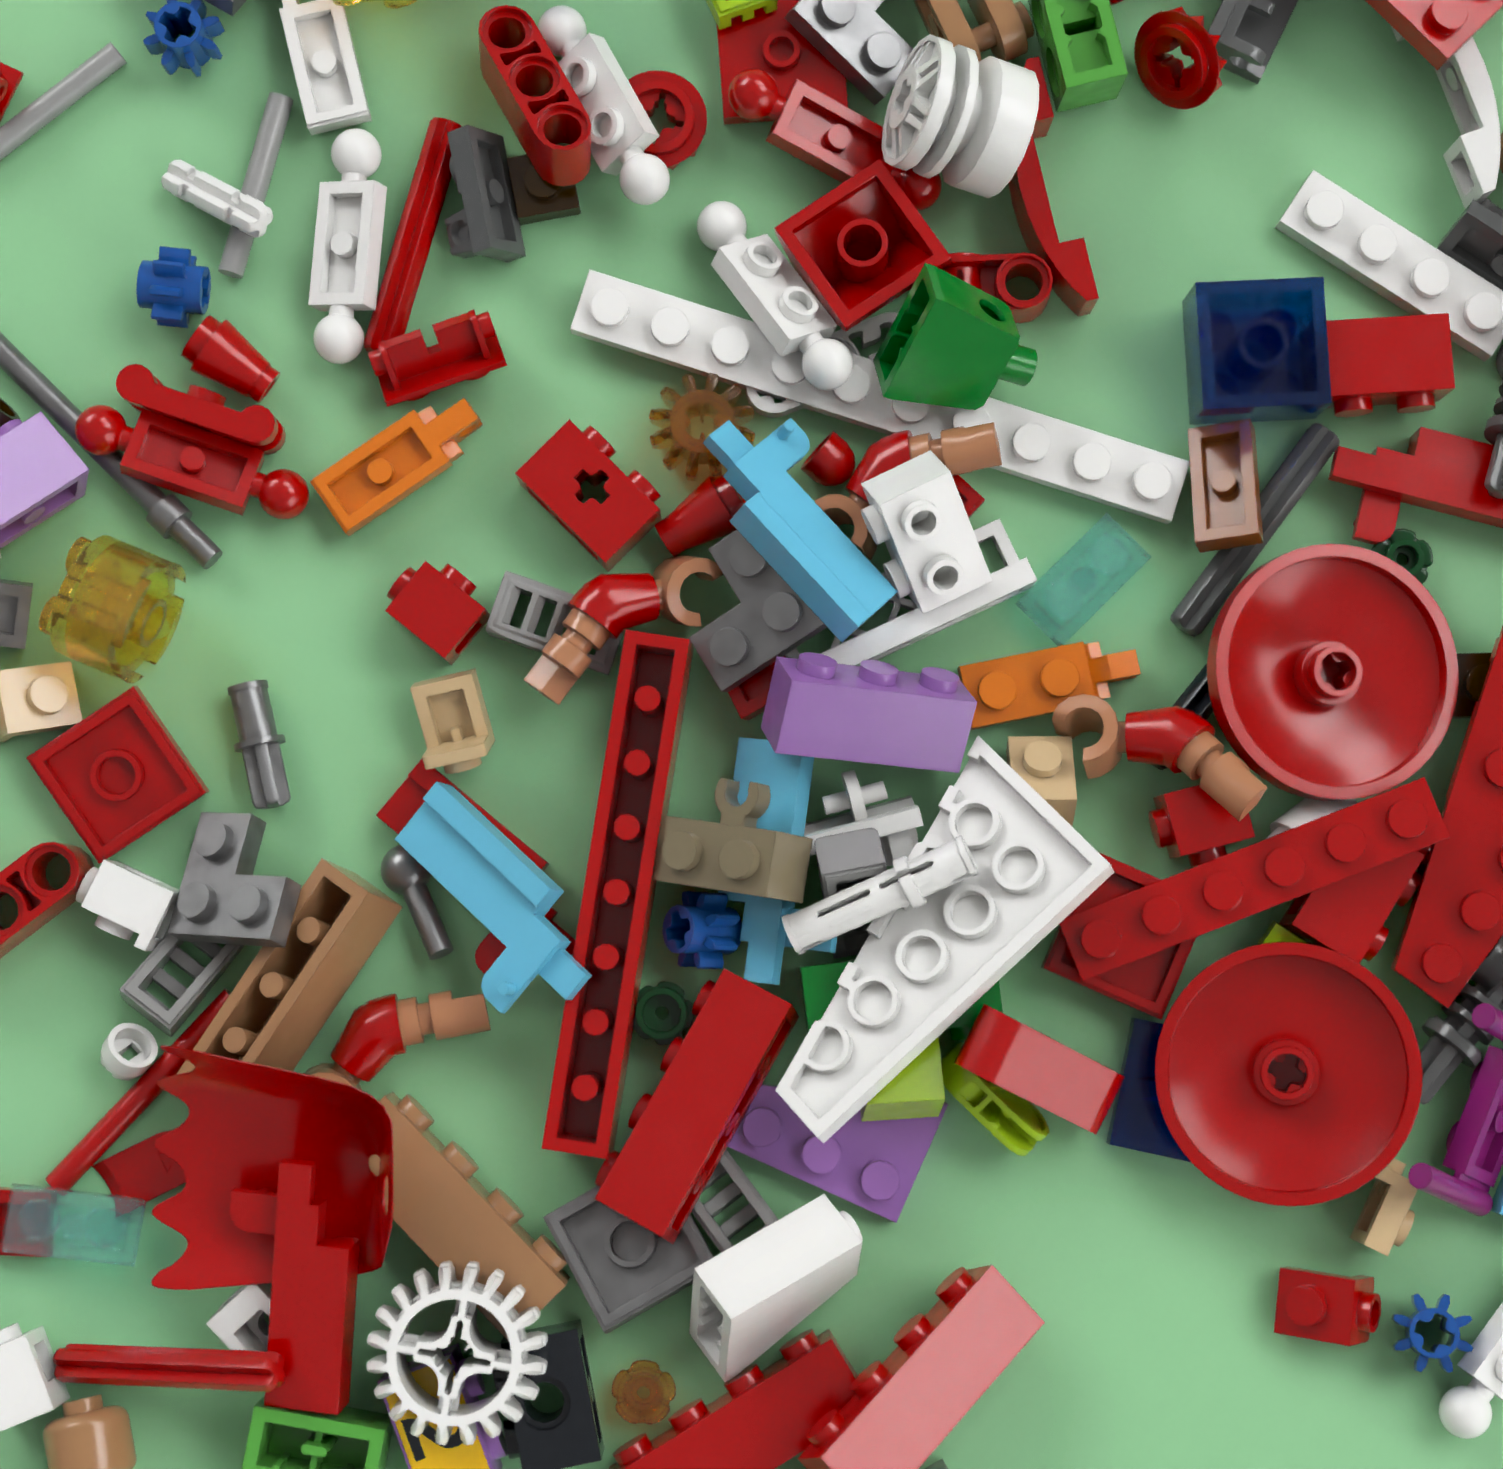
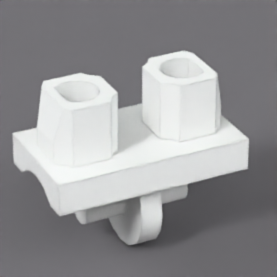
(893, 819)

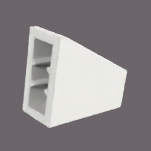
(771, 1283)

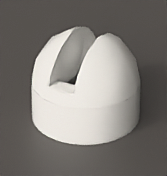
(119, 1041)

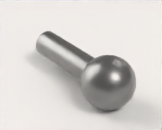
(410, 878)

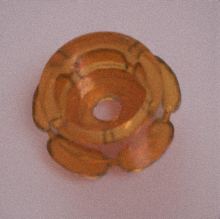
(649, 1409)

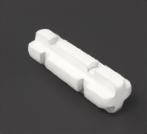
(217, 198)

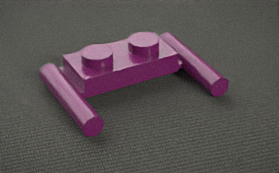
(1477, 1138)

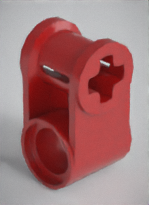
(993, 271)

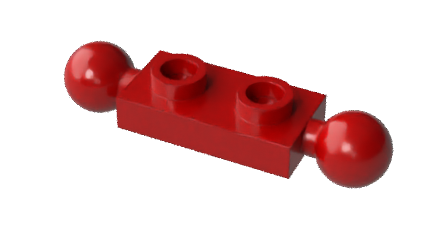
(822, 132)
(191, 462)

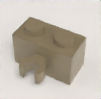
(734, 852)

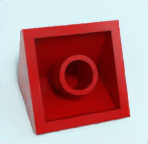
(860, 245)

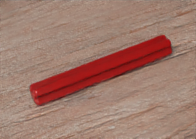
(413, 236)
(170, 1367)

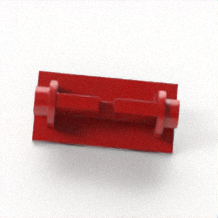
(412, 370)

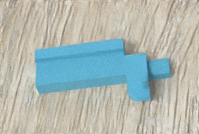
(795, 531)
(789, 787)
(499, 889)

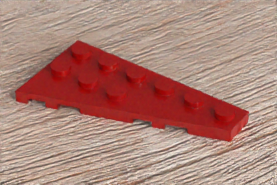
(1460, 895)

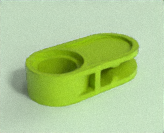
(1002, 1113)

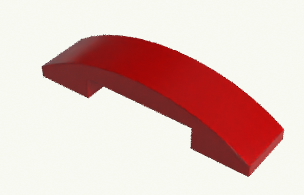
(1069, 259)

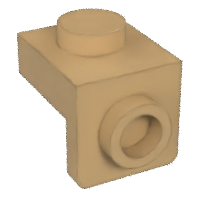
(38, 699)
(453, 721)
(1048, 768)
(1386, 1213)

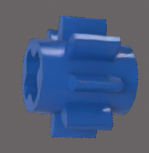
(185, 52)
(173, 287)
(702, 930)
(1448, 1325)

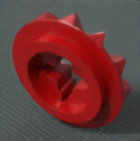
(1166, 75)
(682, 107)

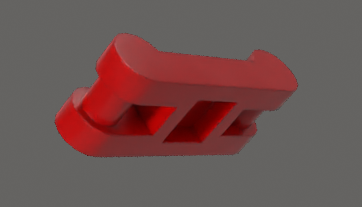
(201, 409)

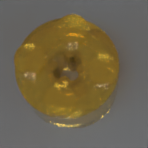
(114, 607)

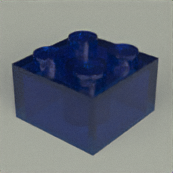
(1256, 350)

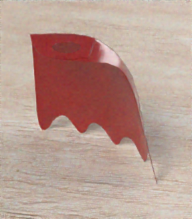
(237, 1134)

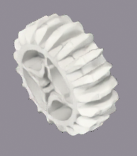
(428, 1350)

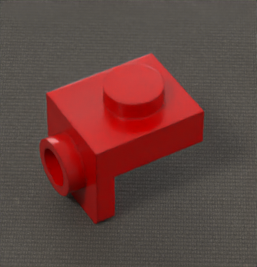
(1326, 1306)

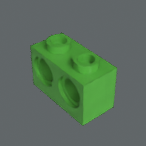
(1079, 51)

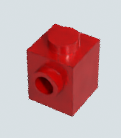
(437, 608)
(1195, 825)

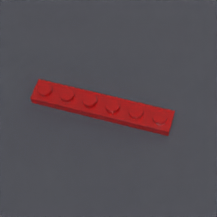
(1253, 879)

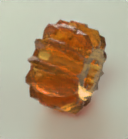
(678, 424)

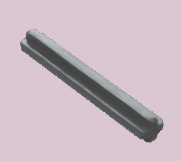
(1276, 503)

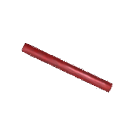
(131, 1104)

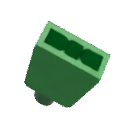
(951, 345)

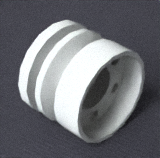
(960, 117)

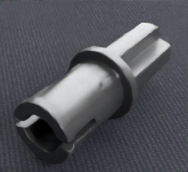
(259, 744)

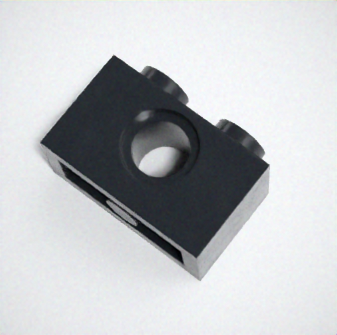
(574, 1431)

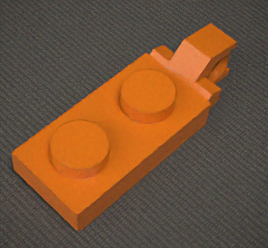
(394, 464)
(1040, 680)

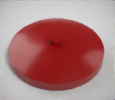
(1332, 672)
(1288, 1073)

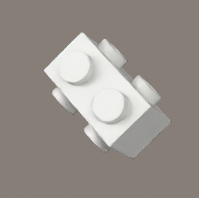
(925, 532)

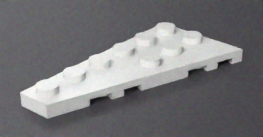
(940, 958)

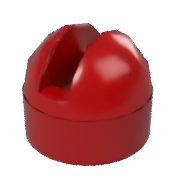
(830, 461)

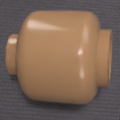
(90, 1437)

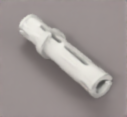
(902, 885)

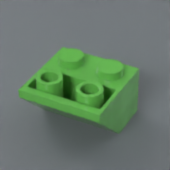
(317, 1440)

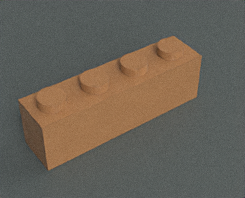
(296, 988)
(458, 1218)

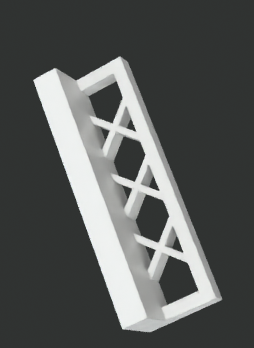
(914, 626)

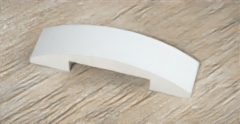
(1470, 94)

